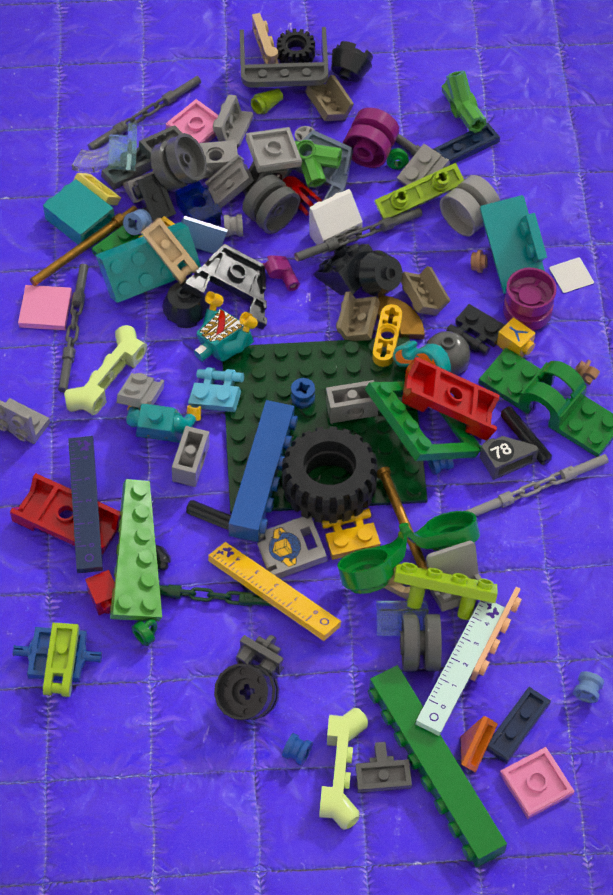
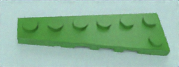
(136, 571)

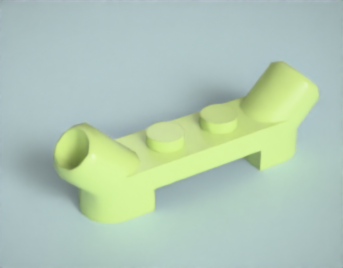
(92, 395)
(333, 800)

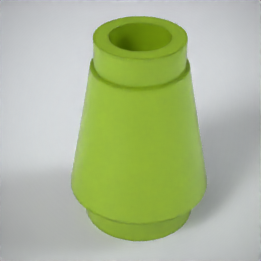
(265, 101)

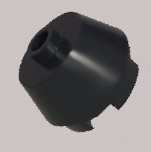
(350, 62)
(378, 273)
(184, 307)

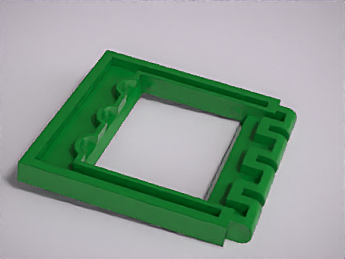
(386, 399)

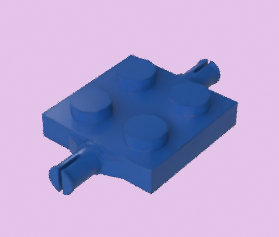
(38, 652)

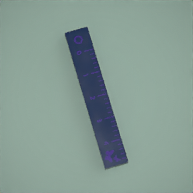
(85, 505)

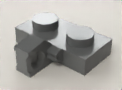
(383, 772)

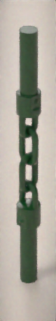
(245, 598)

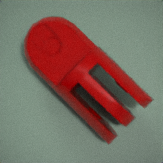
(303, 191)

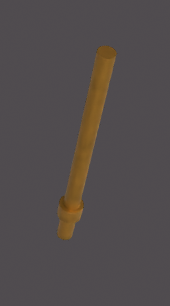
(116, 222)

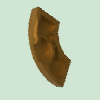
(411, 322)

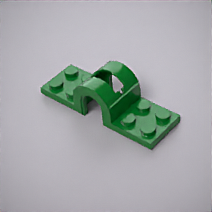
(574, 418)

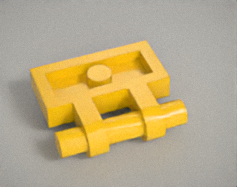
(352, 539)

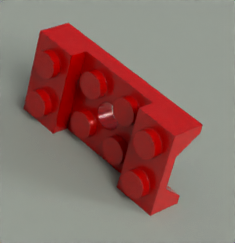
(431, 387)
(47, 501)

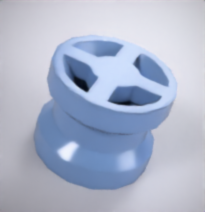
(143, 220)
(588, 687)

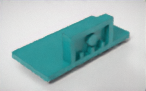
(513, 237)

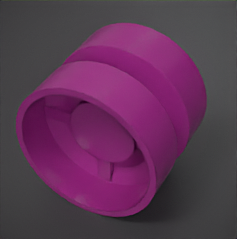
(372, 137)
(530, 297)

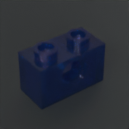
(197, 203)

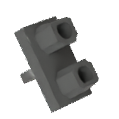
(261, 651)

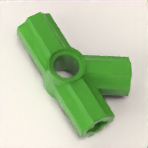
(462, 101)
(320, 156)

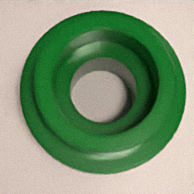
(397, 154)

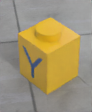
(516, 338)

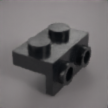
(153, 197)

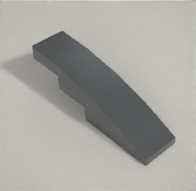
(143, 162)

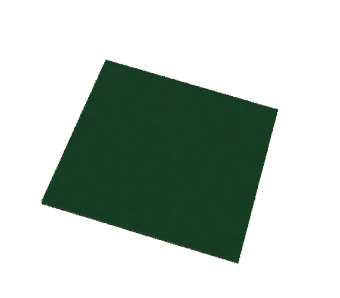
(269, 376)

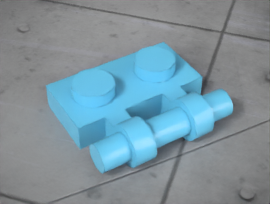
(213, 396)

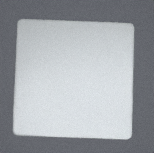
(571, 275)

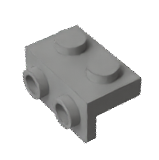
(231, 121)

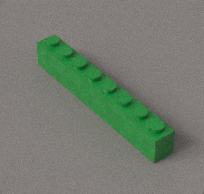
(438, 768)

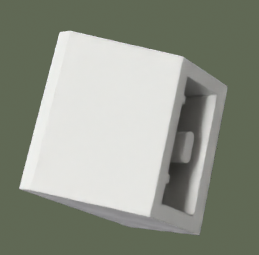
(334, 218)

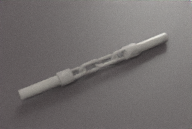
(566, 474)

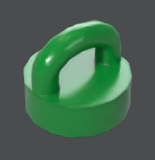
(143, 633)

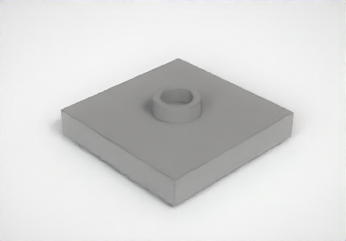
(273, 149)

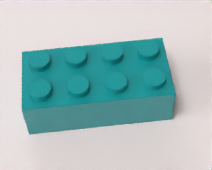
(138, 268)

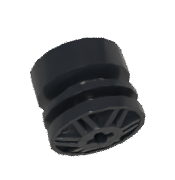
(232, 691)

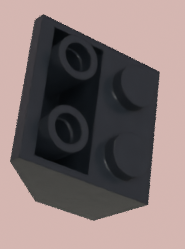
(340, 269)

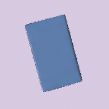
(205, 235)

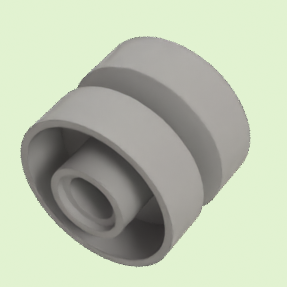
(463, 204)

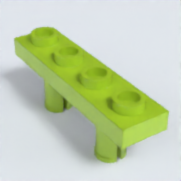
(419, 192)
(455, 584)

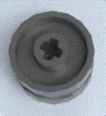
(178, 162)
(271, 204)
(421, 642)

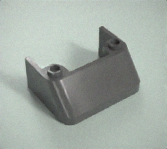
(284, 73)

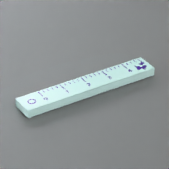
(459, 667)

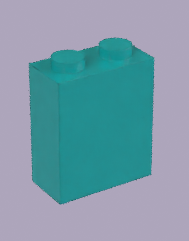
(77, 211)

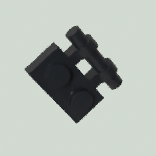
(479, 325)

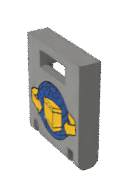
(285, 549)

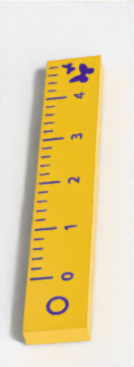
(274, 591)

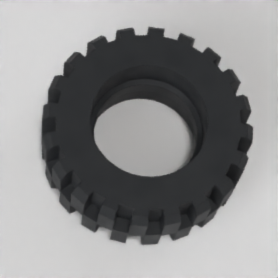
(329, 448)

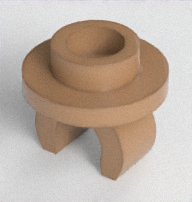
(587, 372)

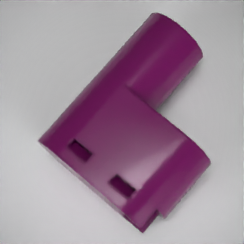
(280, 268)

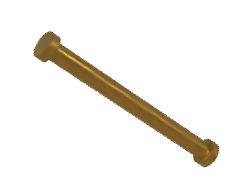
(384, 475)

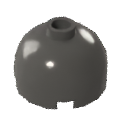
(456, 348)

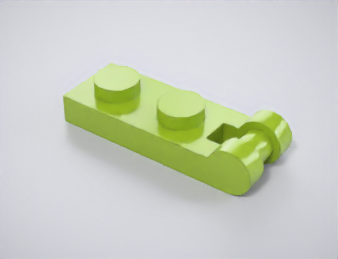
(61, 658)

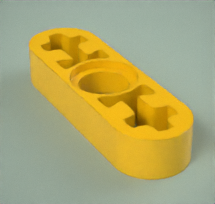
(384, 326)

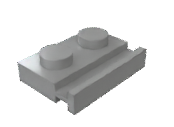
(421, 165)
(229, 181)
(140, 390)

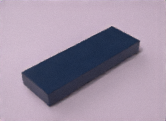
(468, 144)
(518, 725)

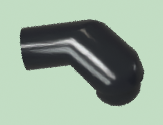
(163, 558)

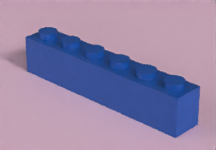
(262, 471)

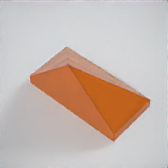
(475, 742)

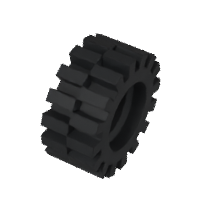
(296, 39)

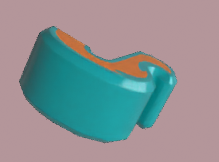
(432, 353)

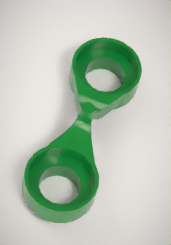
(374, 567)

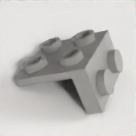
(451, 560)

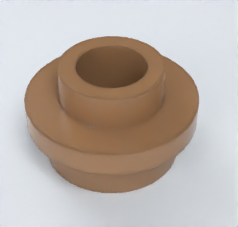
(478, 261)

